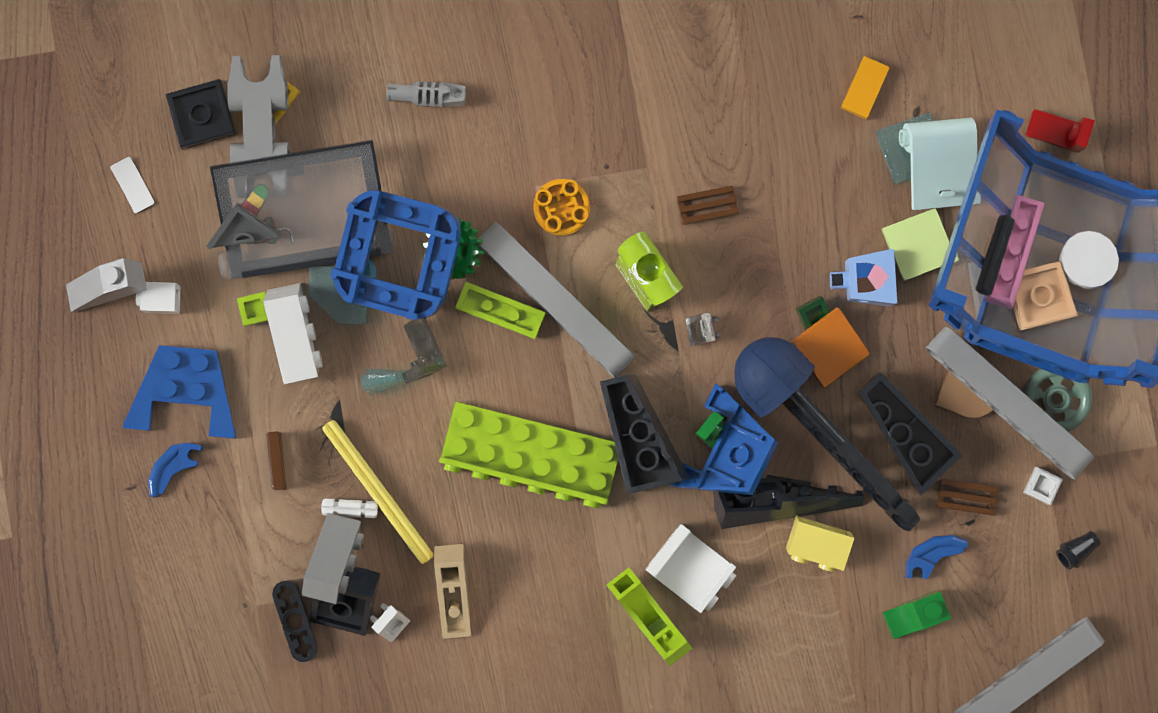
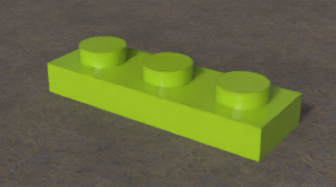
(500, 310)

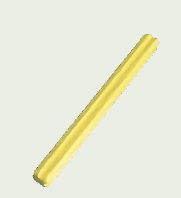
(378, 491)

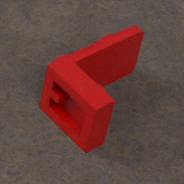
(1059, 130)

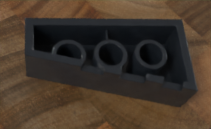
(912, 437)

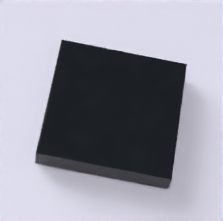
(200, 114)

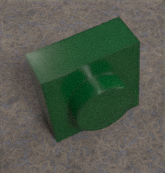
(812, 311)

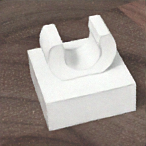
(390, 622)

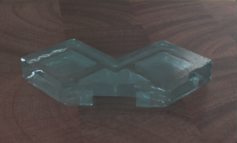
(325, 294)

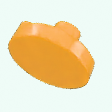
(561, 207)

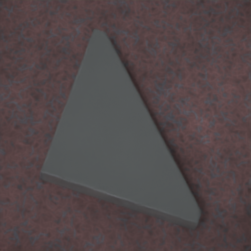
(241, 228)

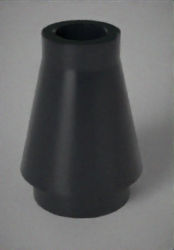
(1077, 550)

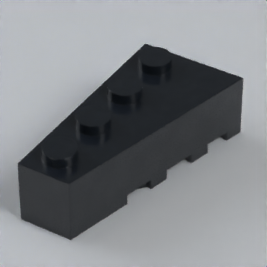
(639, 437)

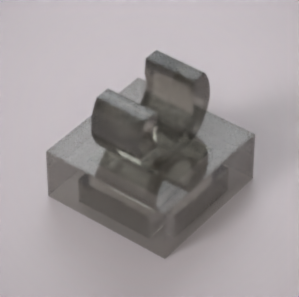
(701, 329)

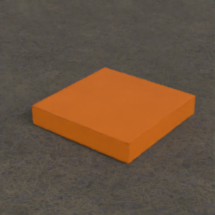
(831, 347)

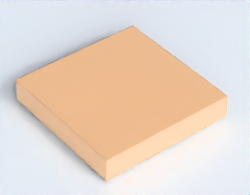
(1043, 297)

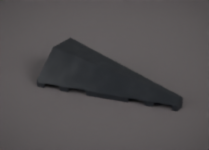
(780, 499)

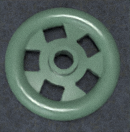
(1072, 417)

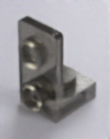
(426, 349)

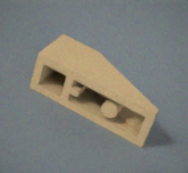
(452, 590)

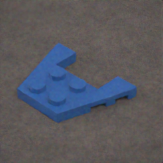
(183, 378)
(738, 454)

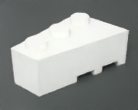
(292, 333)

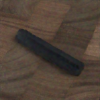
(995, 255)

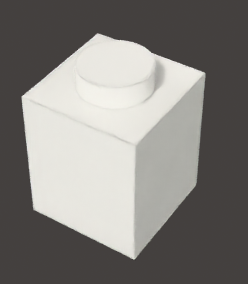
(160, 298)

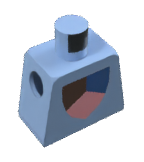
(868, 279)

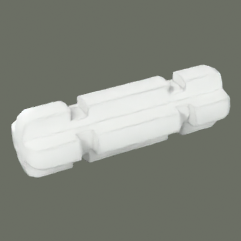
(350, 508)

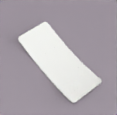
(132, 184)

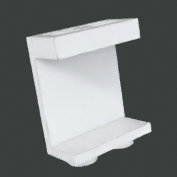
(691, 569)

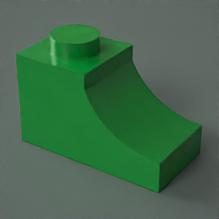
(916, 614)

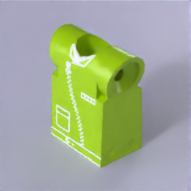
(646, 271)

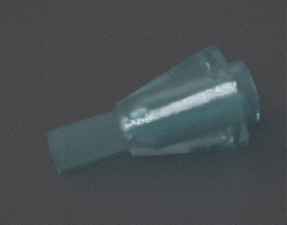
(378, 379)

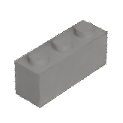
(332, 558)

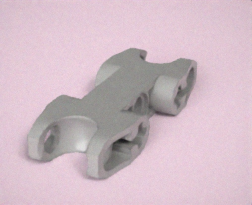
(258, 106)

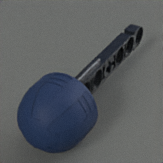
(770, 375)

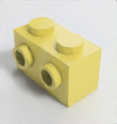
(819, 544)

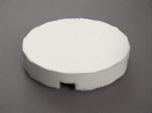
(1089, 259)

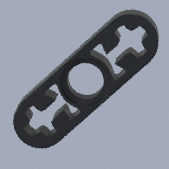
(308, 639)

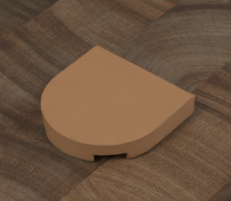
(959, 399)

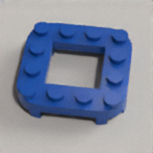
(357, 243)

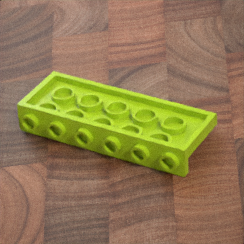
(529, 455)

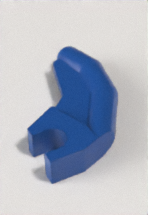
(171, 462)
(931, 551)

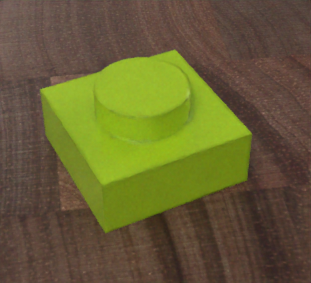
(252, 309)

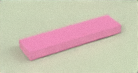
(1026, 215)

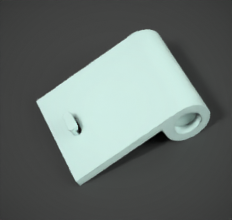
(940, 160)

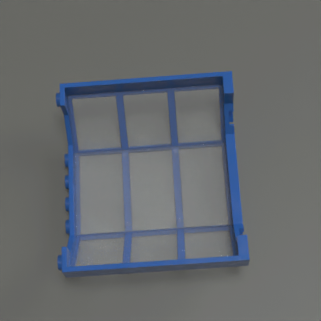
(1115, 323)

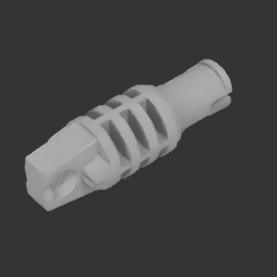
(428, 94)

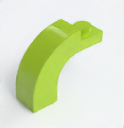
(649, 616)

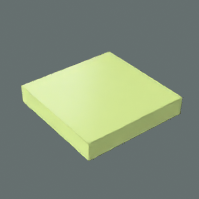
(917, 244)

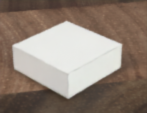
(1043, 486)

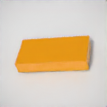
(865, 87)

